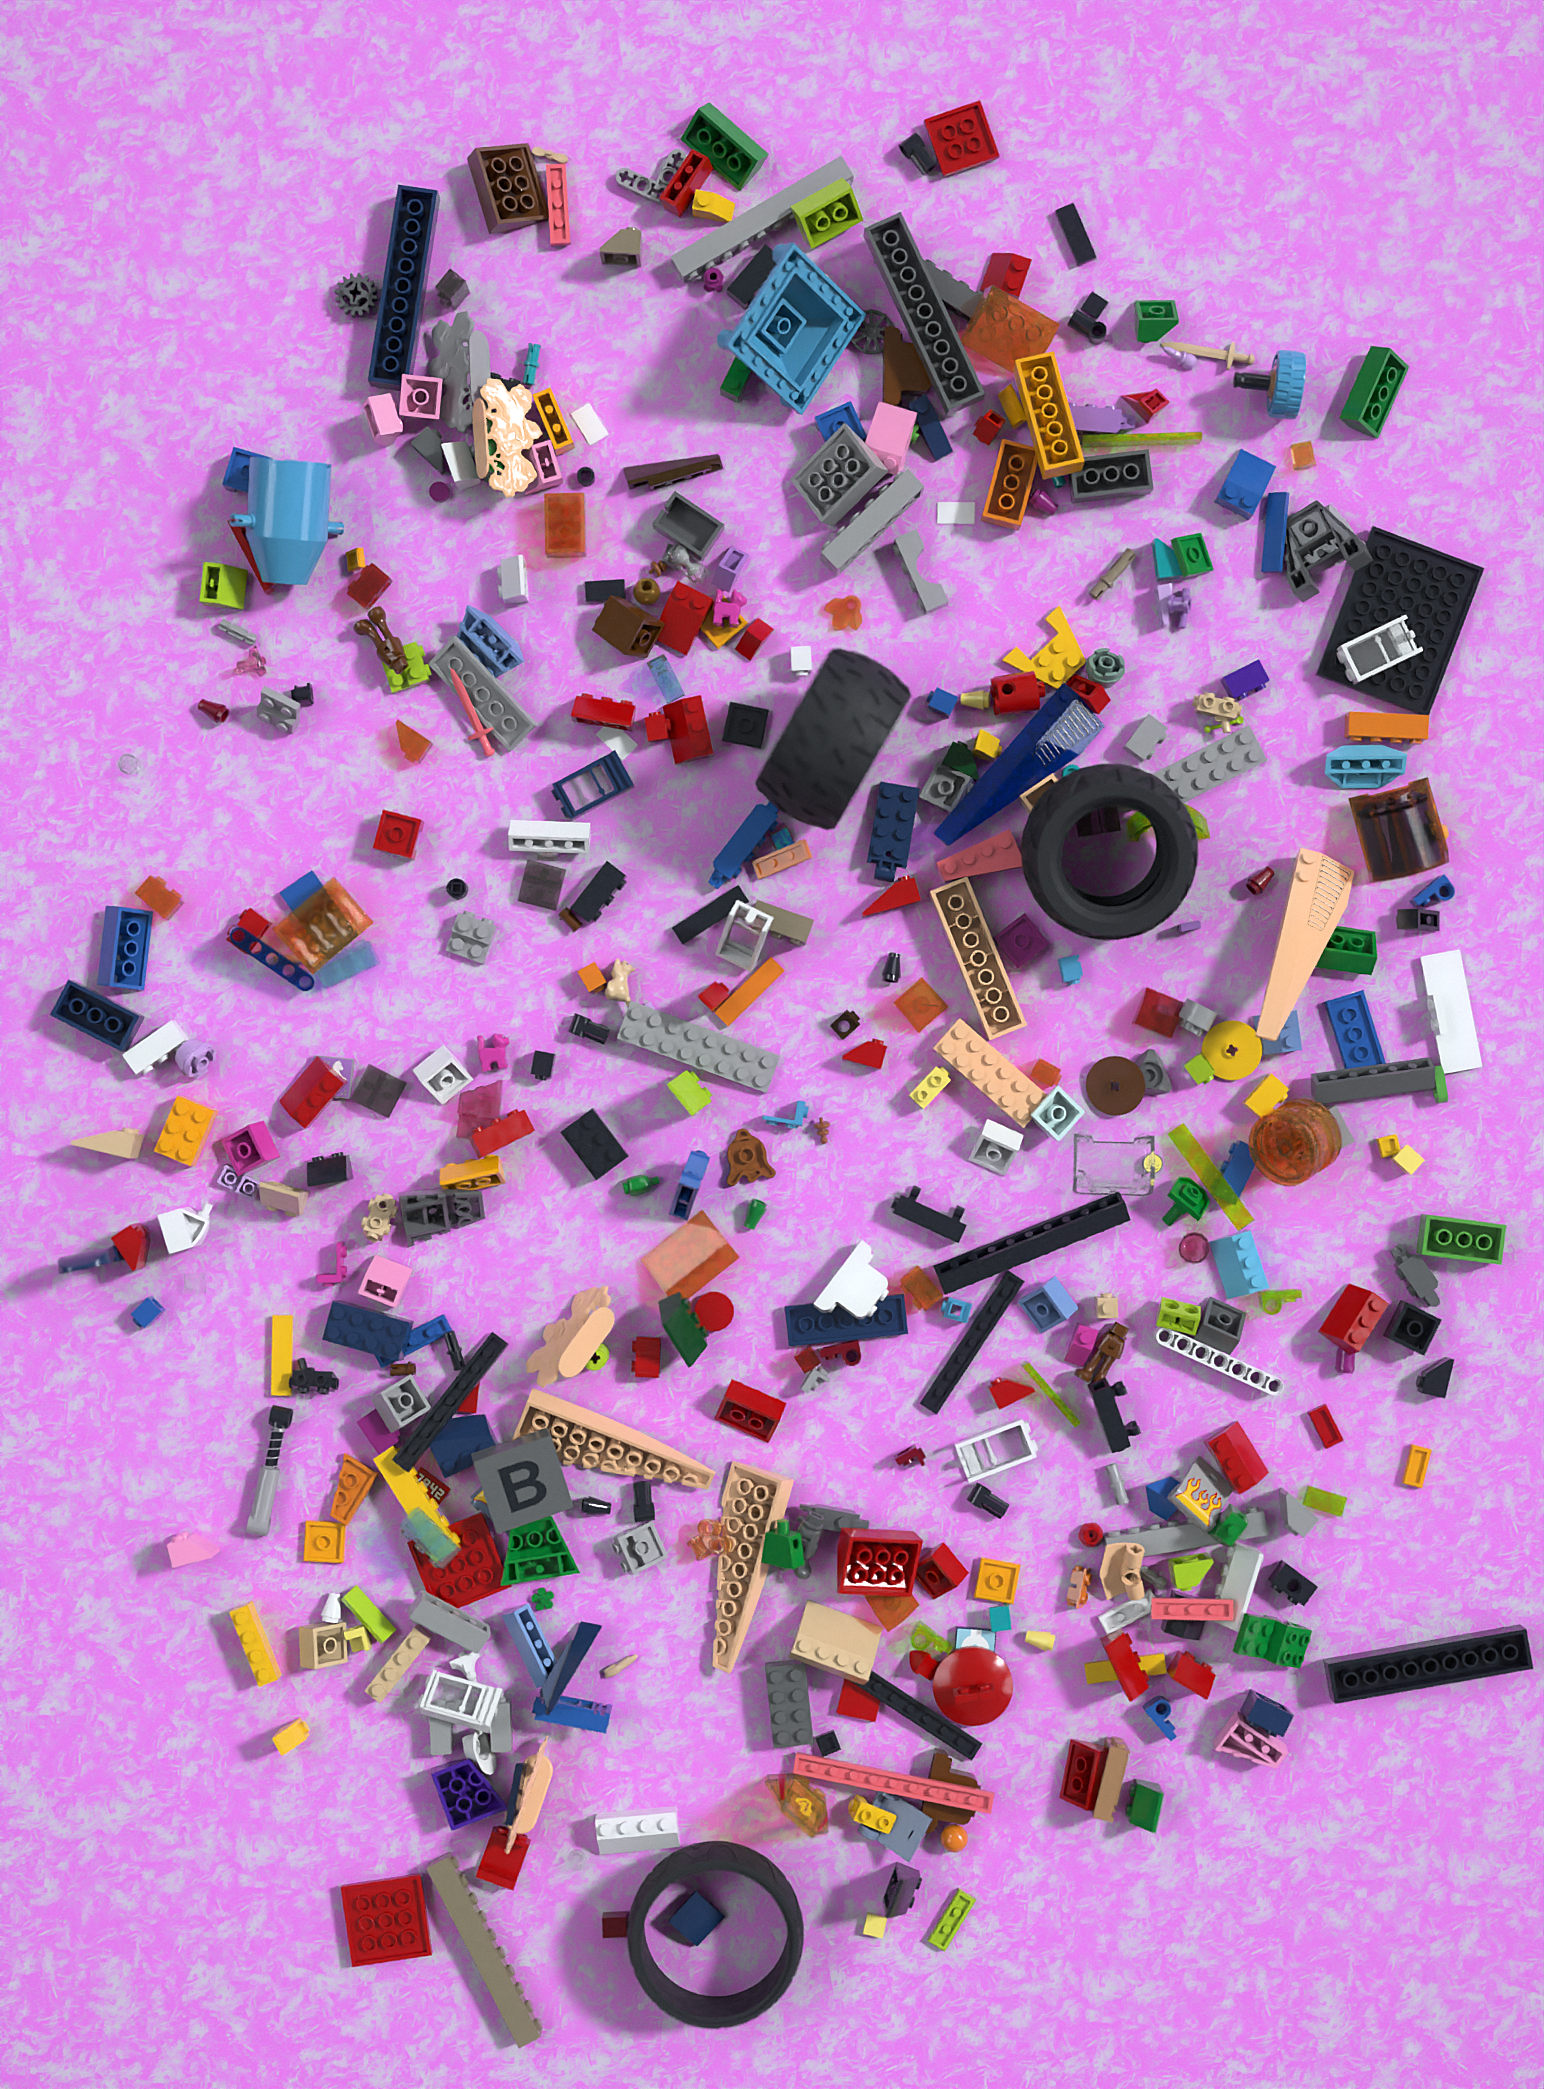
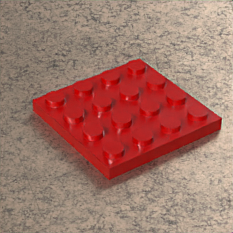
(472, 1573)
(386, 1920)

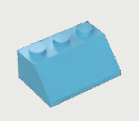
(1238, 1264)

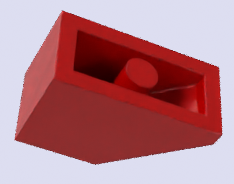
(1090, 692)
(868, 1054)
(1007, 1391)

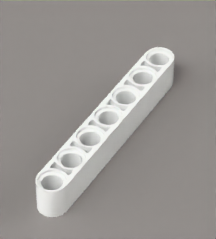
(1227, 1364)

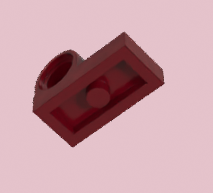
(831, 1351)

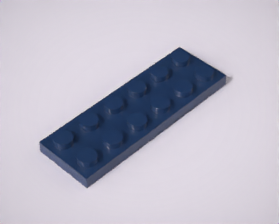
(810, 1326)

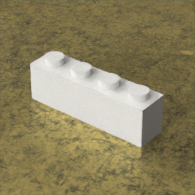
(549, 836)

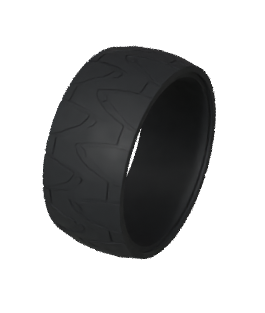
(699, 2009)

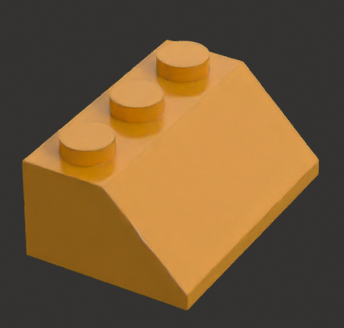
(473, 1174)

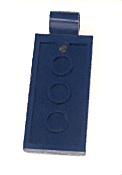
(892, 829)

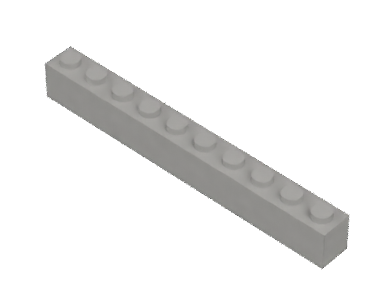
(755, 222)

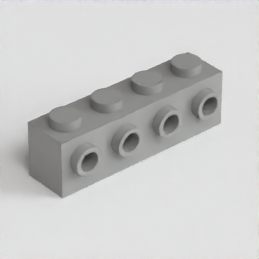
(449, 1622)

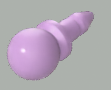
(1187, 361)

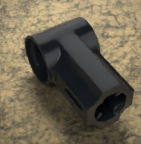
(914, 149)
(1085, 326)
(586, 1028)
(983, 1498)
(643, 1505)

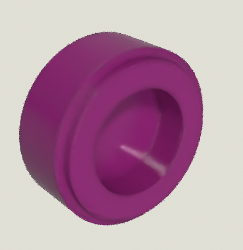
(439, 492)

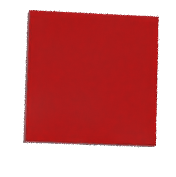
(857, 1702)

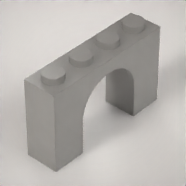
(501, 1734)

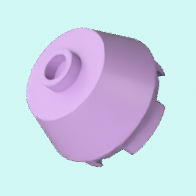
(194, 1058)

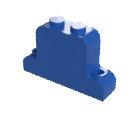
(689, 1184)

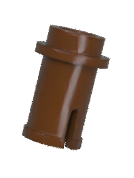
(570, 919)
(403, 1369)

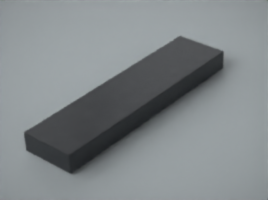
(709, 915)

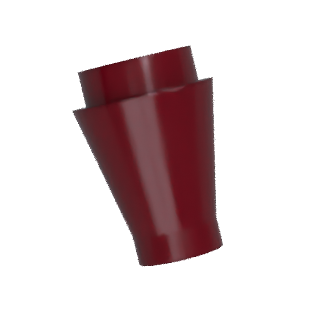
(213, 710)
(1259, 881)

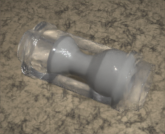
(681, 557)

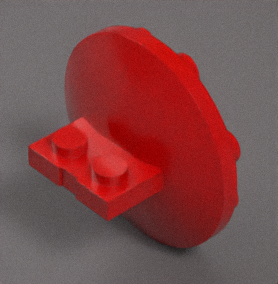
(972, 1685)

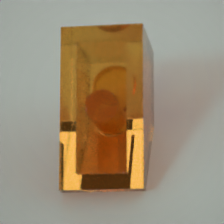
(412, 743)

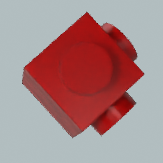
(988, 427)
(657, 727)

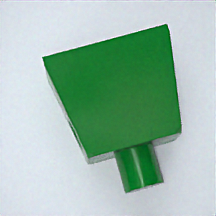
(1229, 1526)
(783, 1547)

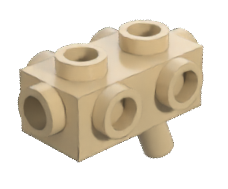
(1222, 709)
(378, 1221)

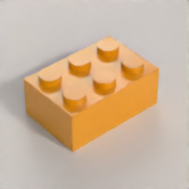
(186, 1130)

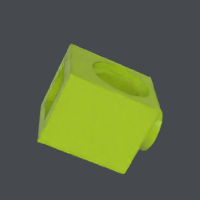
(1200, 1069)

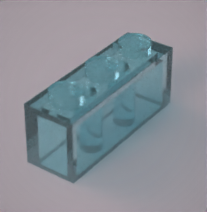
(348, 964)
(429, 1538)

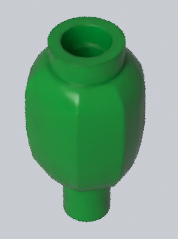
(639, 1184)

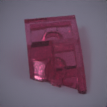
(478, 1108)

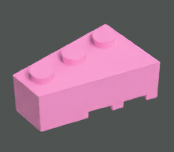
(1250, 1742)

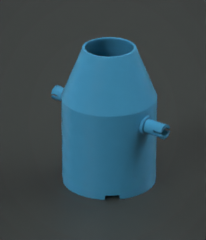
(287, 517)

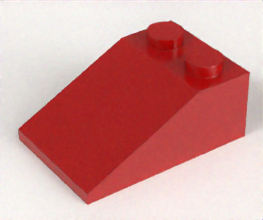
(684, 617)

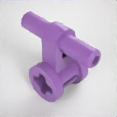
(1181, 605)

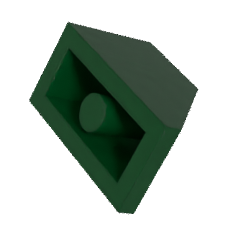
(961, 759)

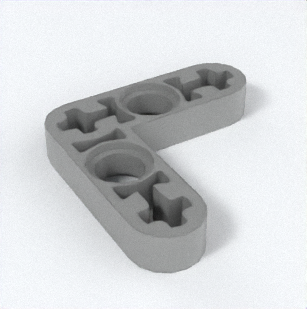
(659, 185)

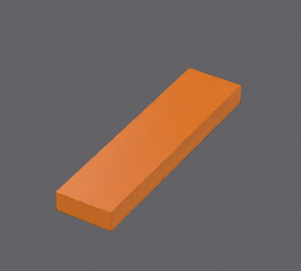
(749, 991)

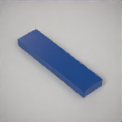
(1275, 532)
(421, 1337)

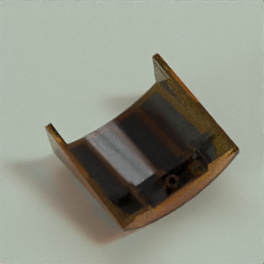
(1399, 831)

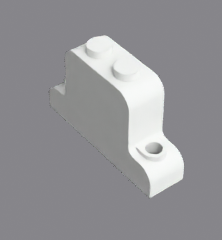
(855, 1286)

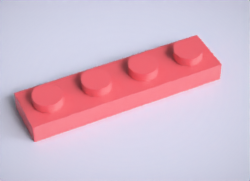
(558, 204)
(1192, 1609)

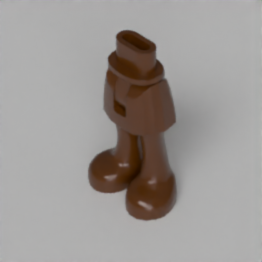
(391, 649)
(1111, 1345)

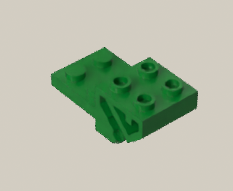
(1272, 1640)

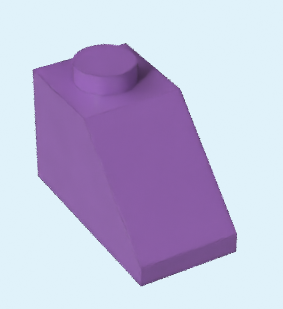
(729, 569)

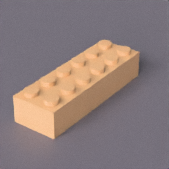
(990, 1072)

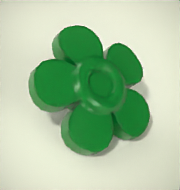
(543, 1599)

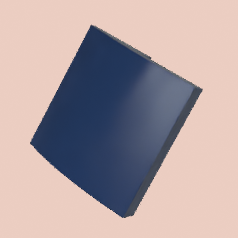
(696, 1918)

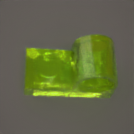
(1288, 1295)
(940, 1643)

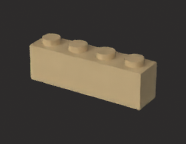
(398, 1663)

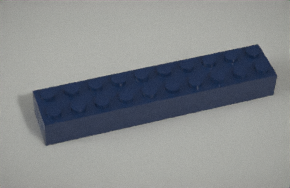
(404, 286)

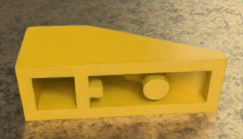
(986, 746)

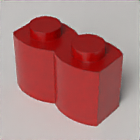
(647, 1357)

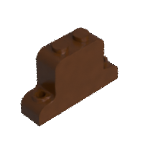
(901, 369)
(942, 1771)

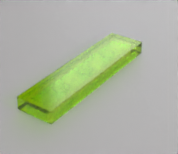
(1050, 1393)

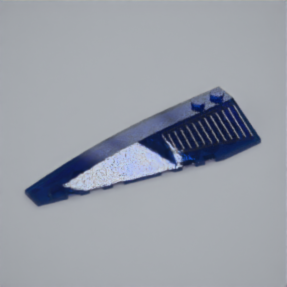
(1044, 746)

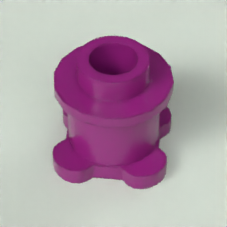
(713, 284)

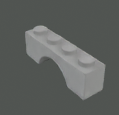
(930, 595)

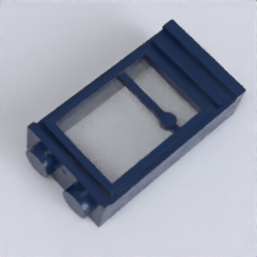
(592, 786)

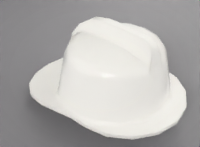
(478, 1749)

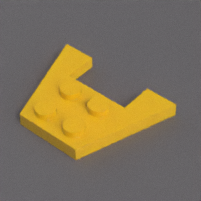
(1057, 659)

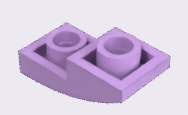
(242, 1185)

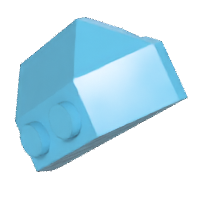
(1364, 765)

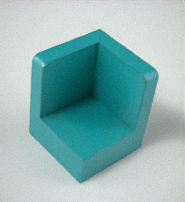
(1000, 1618)

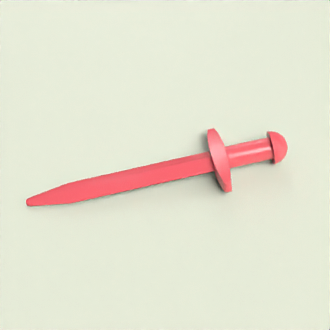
(479, 731)

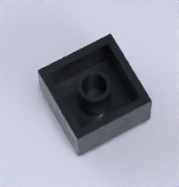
(1412, 1327)

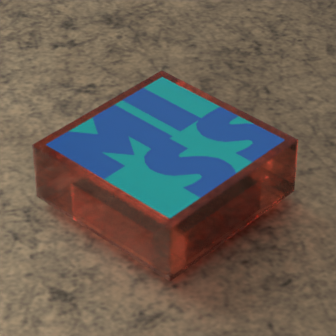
(781, 838)

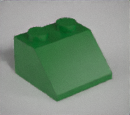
(1144, 1805)

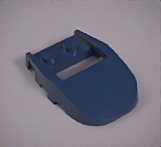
(89, 1259)

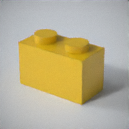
(1266, 1096)

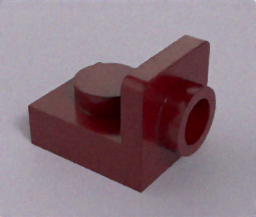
(907, 1455)

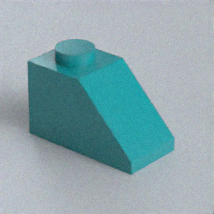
(1165, 561)

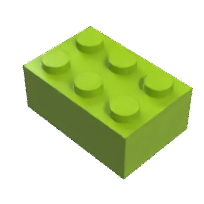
(827, 213)

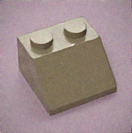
(623, 248)

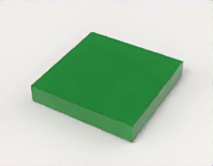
(1192, 555)

